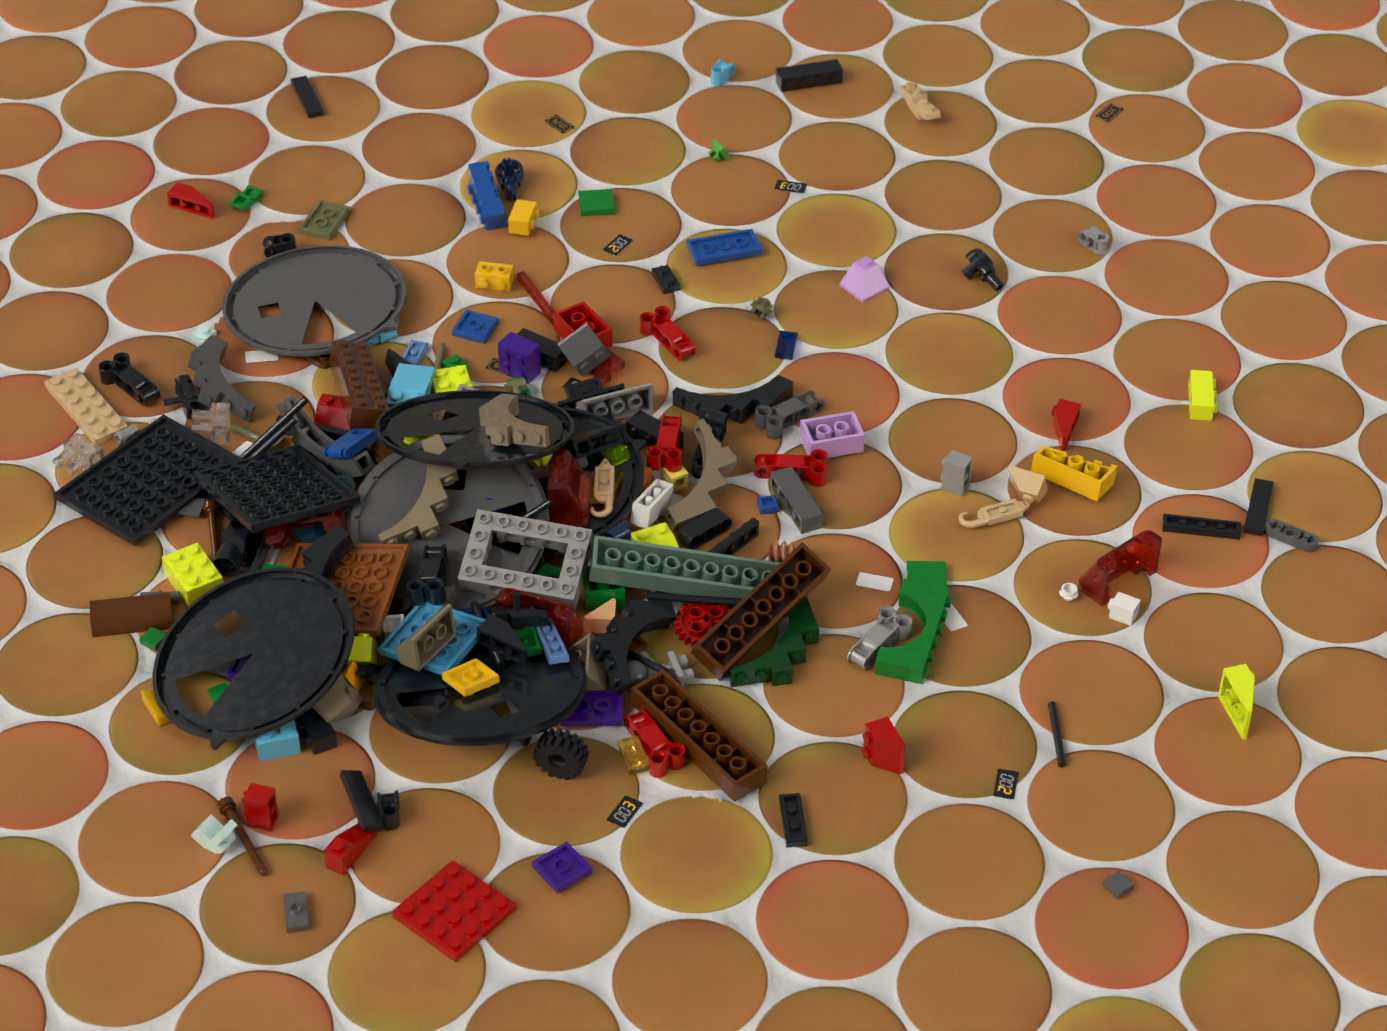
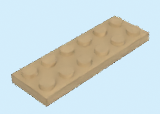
(85, 405)

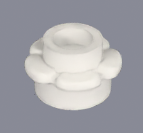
(1069, 591)

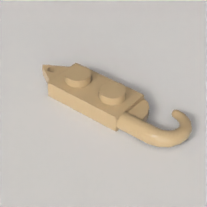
(604, 488)
(996, 513)

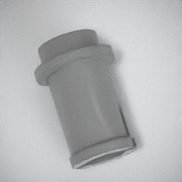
(125, 434)

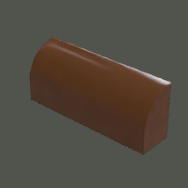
(131, 614)

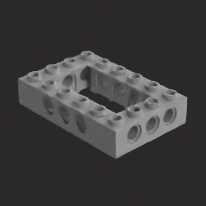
(485, 579)

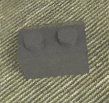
(584, 349)

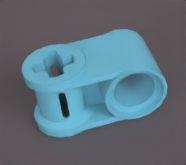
(721, 72)

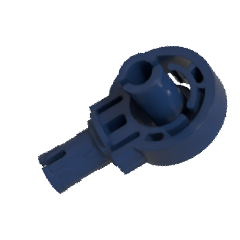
(509, 176)

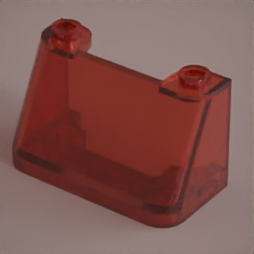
(277, 536)
(1136, 555)
(563, 615)

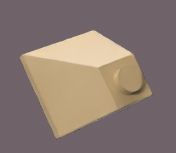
(1029, 485)

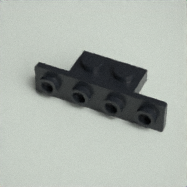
(584, 390)

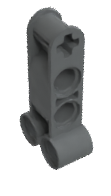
(787, 413)

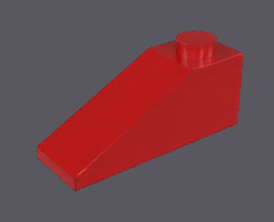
(190, 200)
(1065, 419)
(347, 848)

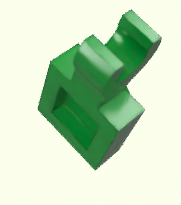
(453, 361)

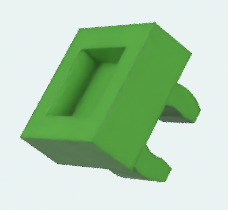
(719, 151)

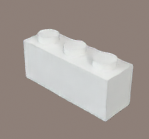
(651, 503)

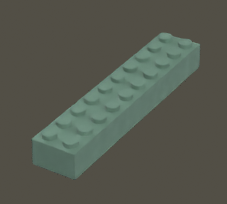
(674, 569)

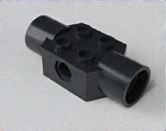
(236, 548)

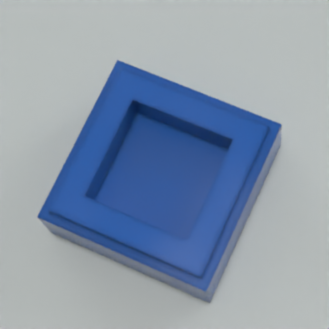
(767, 504)

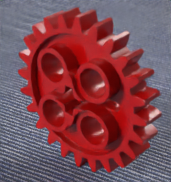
(697, 620)

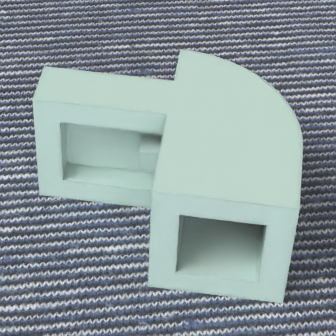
(214, 835)

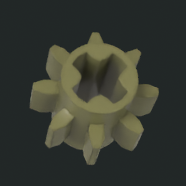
(761, 308)

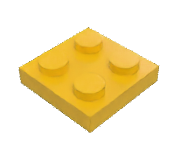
(470, 677)

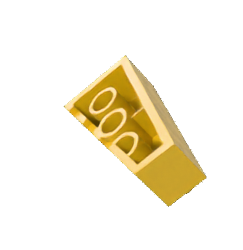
(1074, 473)

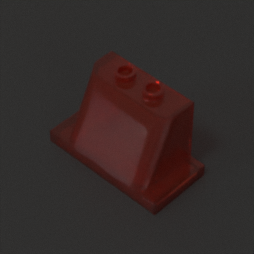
(569, 490)

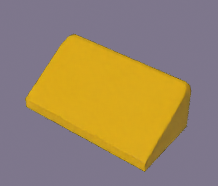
(151, 703)

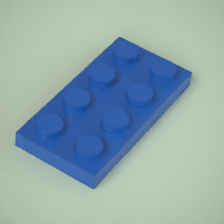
(724, 247)

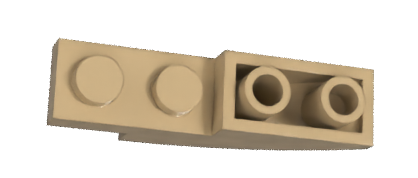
(918, 103)

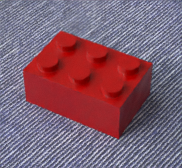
(575, 316)

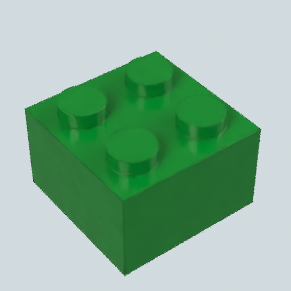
(599, 593)

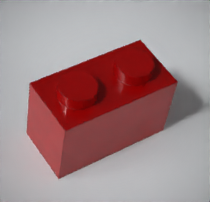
(260, 806)

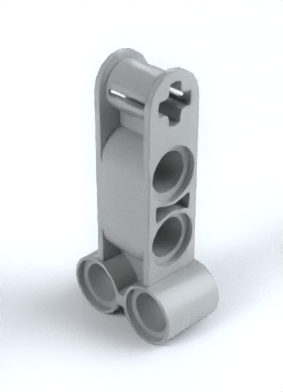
(883, 633)

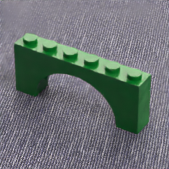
(912, 659)

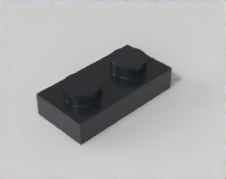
(665, 279)

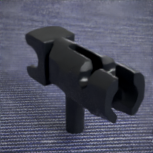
(186, 396)
(521, 616)

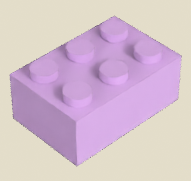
(834, 433)

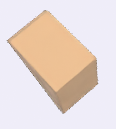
(600, 618)

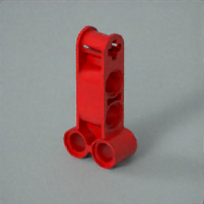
(666, 332)
(666, 451)
(809, 467)
(656, 746)

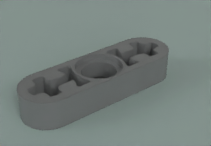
(1308, 541)

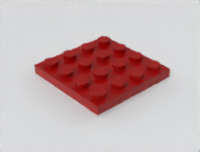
(454, 910)

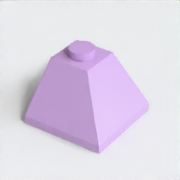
(864, 280)

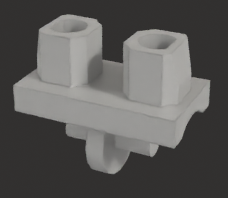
(674, 668)

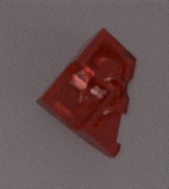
(608, 367)

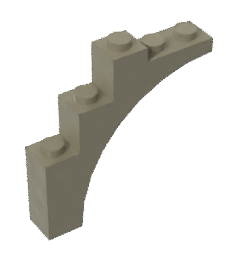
(505, 429)
(712, 481)
(432, 499)

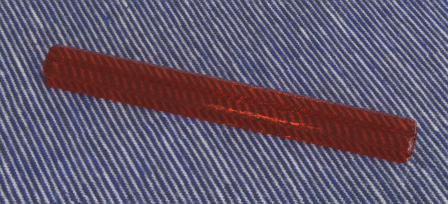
(536, 295)

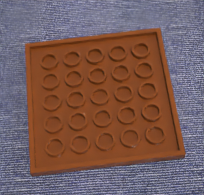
(366, 579)

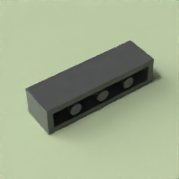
(796, 500)

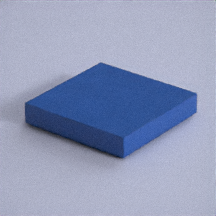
(475, 326)

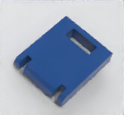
(350, 443)

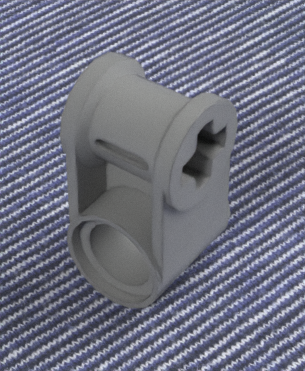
(1094, 240)

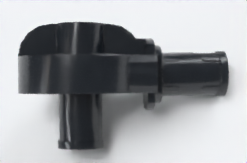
(983, 264)

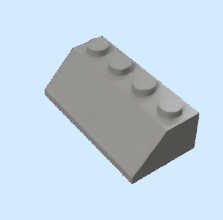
(622, 403)

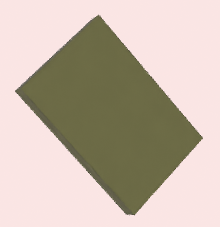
(324, 220)

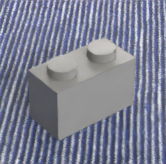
(956, 472)

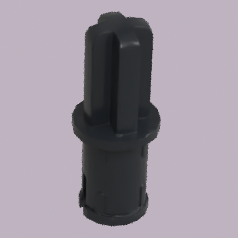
(368, 670)

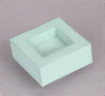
(202, 333)

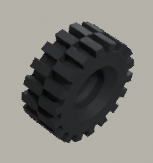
(561, 754)

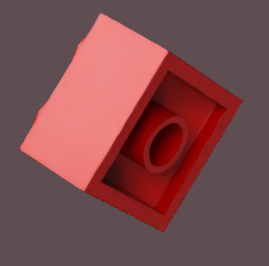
(331, 412)
(884, 746)

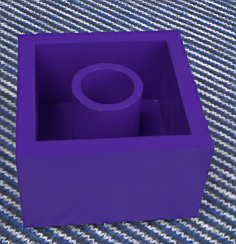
(519, 357)

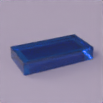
(786, 345)

